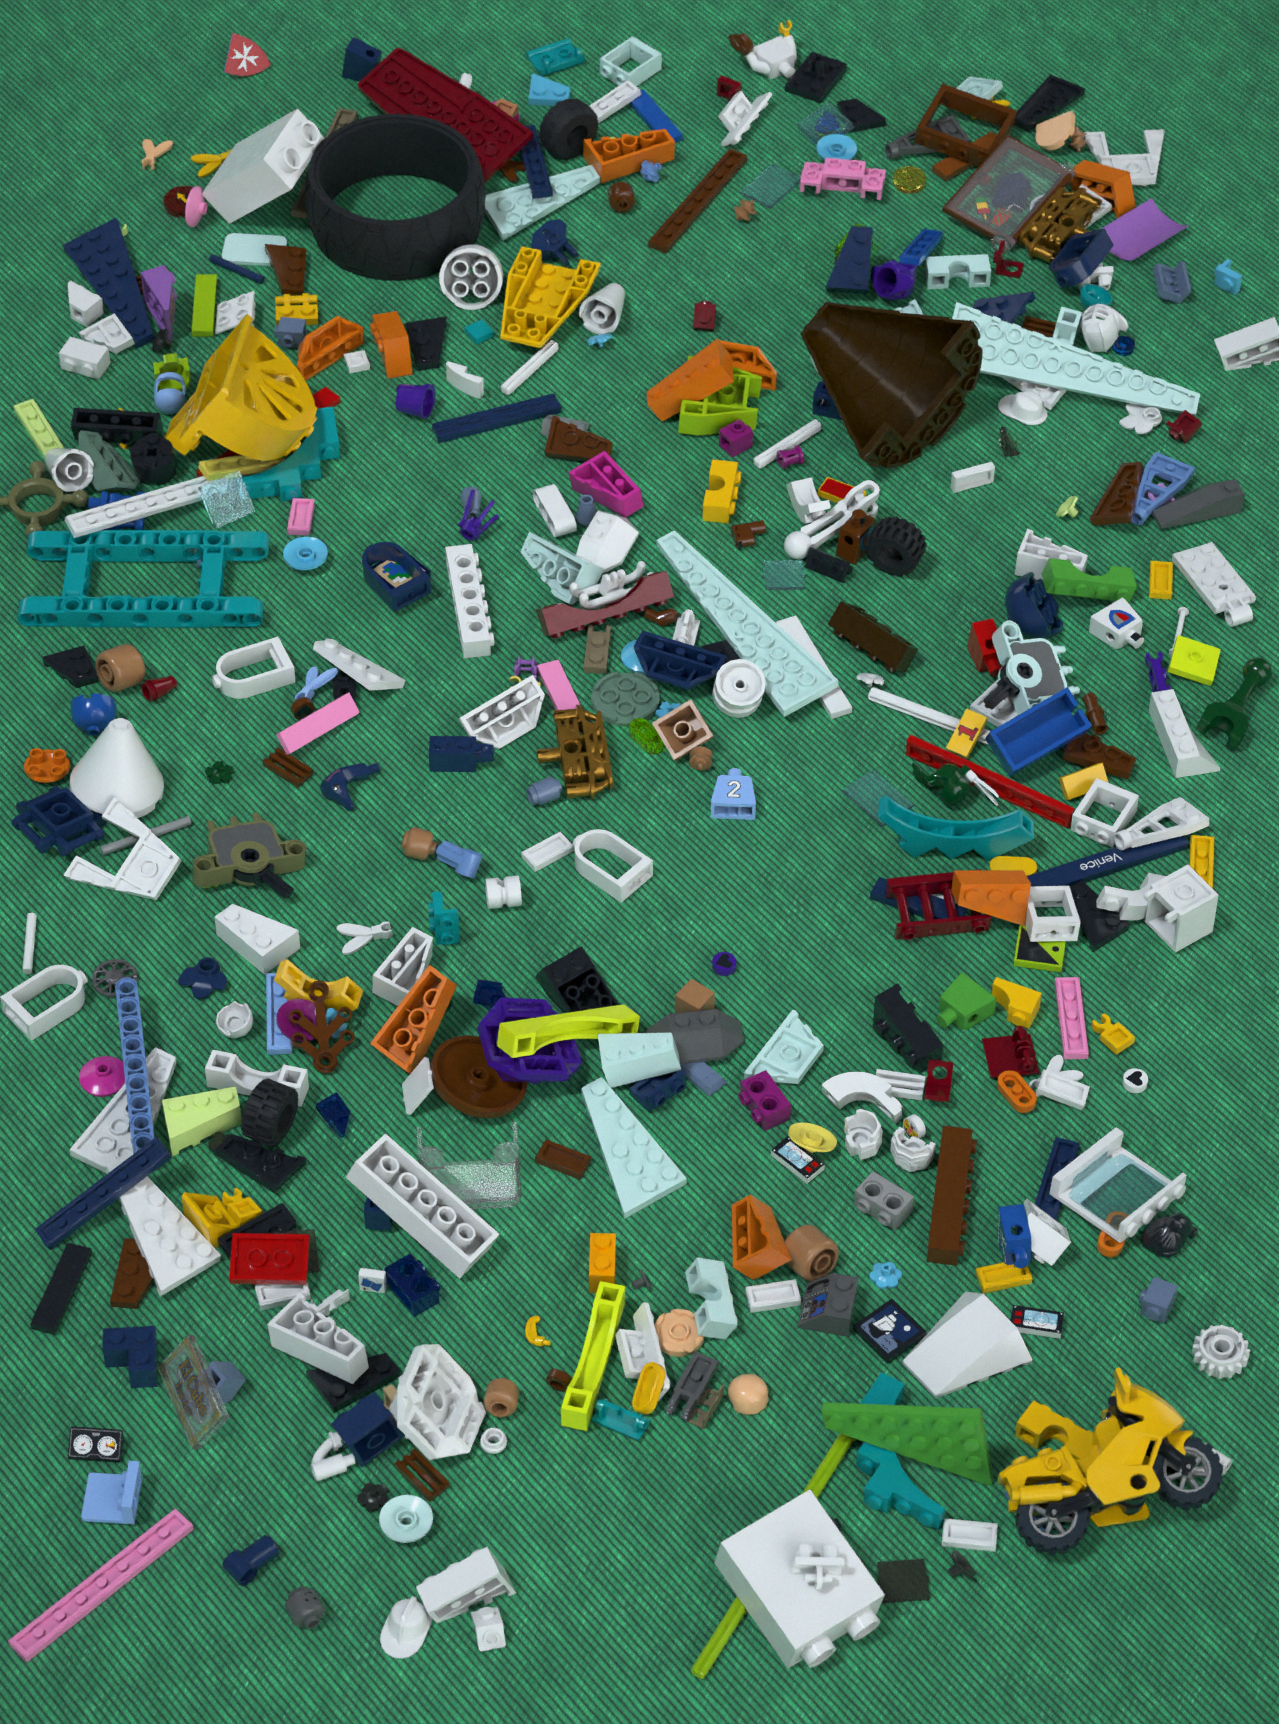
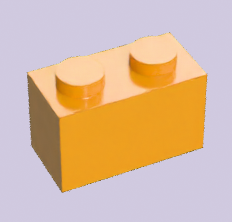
(601, 1259)

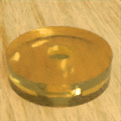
(909, 179)

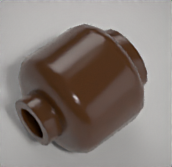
(621, 195)

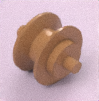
(1077, 139)
(745, 210)
(700, 758)

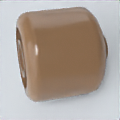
(120, 667)
(811, 1252)

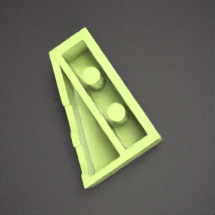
(200, 1116)

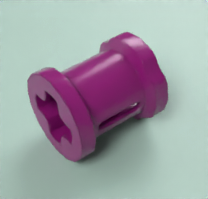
(790, 457)

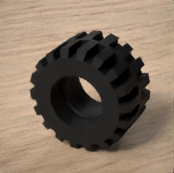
(895, 546)
(269, 1112)

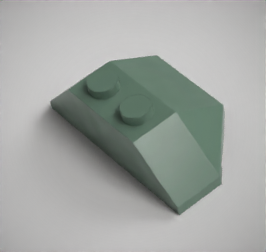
(110, 469)

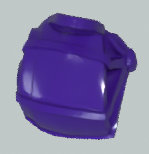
(893, 280)

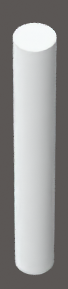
(29, 943)

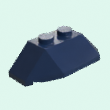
(676, 661)

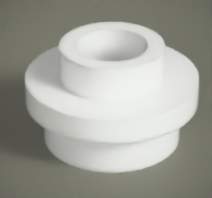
(493, 1434)

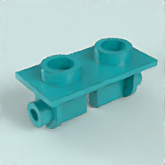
(620, 1419)

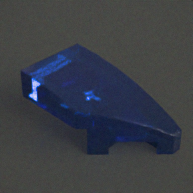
(334, 1113)

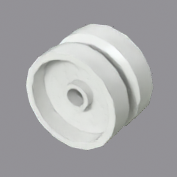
(738, 688)

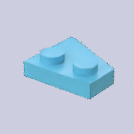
(546, 91)

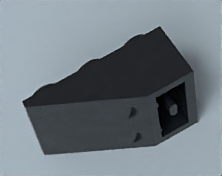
(575, 983)

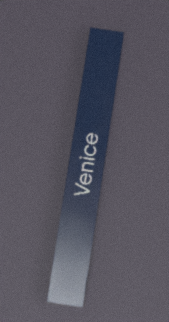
(1106, 863)

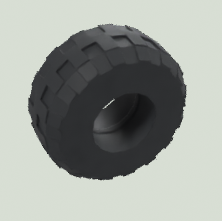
(567, 127)

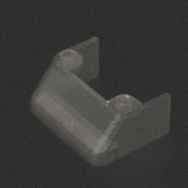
(478, 1182)

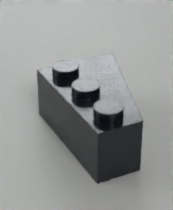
(904, 1031)

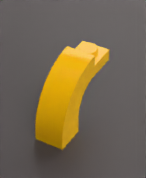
(297, 984)

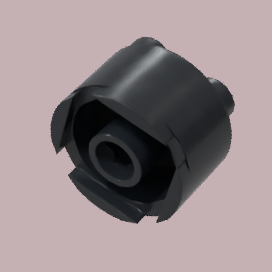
(153, 459)

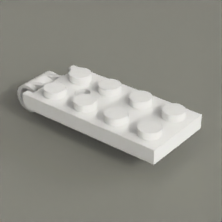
(1216, 582)

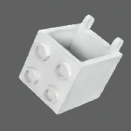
(1181, 908)

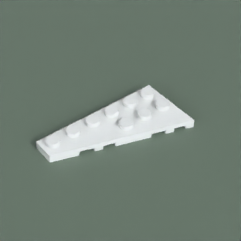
(110, 1132)
(164, 1235)

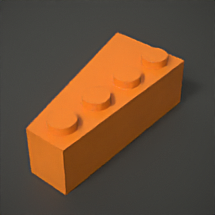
(625, 155)
(692, 381)

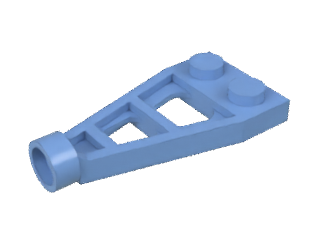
(1165, 468)

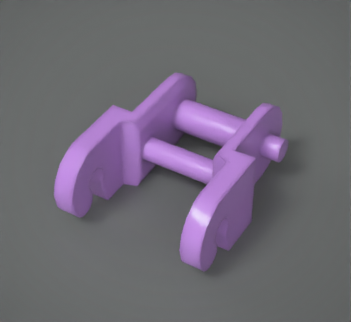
(517, 668)

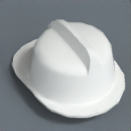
(1024, 407)
(405, 1628)

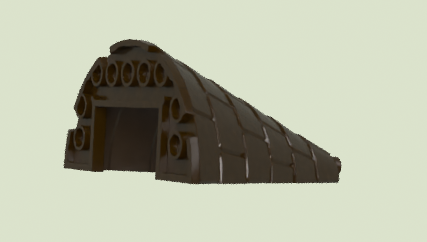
(894, 376)

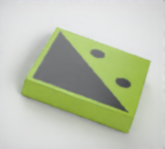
(1038, 955)

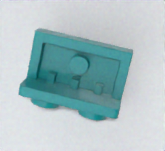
(444, 922)

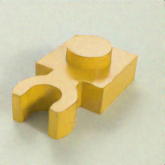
(1114, 1036)
(240, 1209)

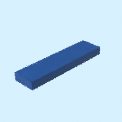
(654, 116)
(921, 247)

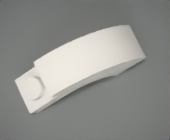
(806, 501)
(1128, 903)
(866, 1087)

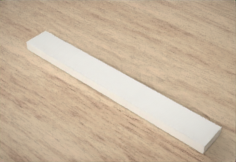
(135, 507)

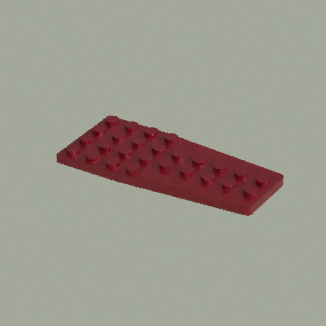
(413, 87)

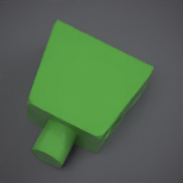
(965, 1004)

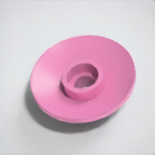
(195, 206)

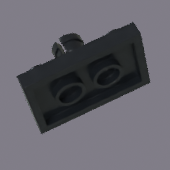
(816, 77)

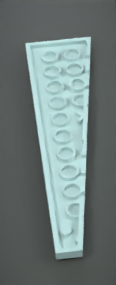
(1052, 363)
(789, 670)

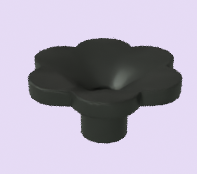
(161, 340)
(961, 1566)

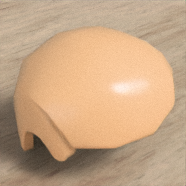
(748, 1394)

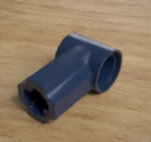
(245, 1564)

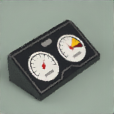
(95, 1444)

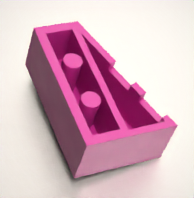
(607, 484)

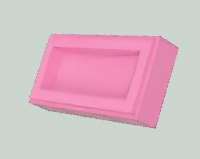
(301, 517)

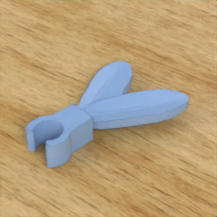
(314, 681)

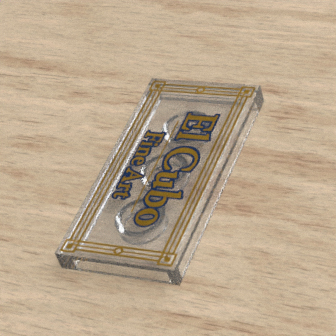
(193, 1392)

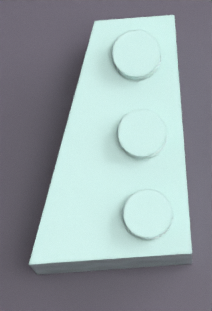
(637, 1056)

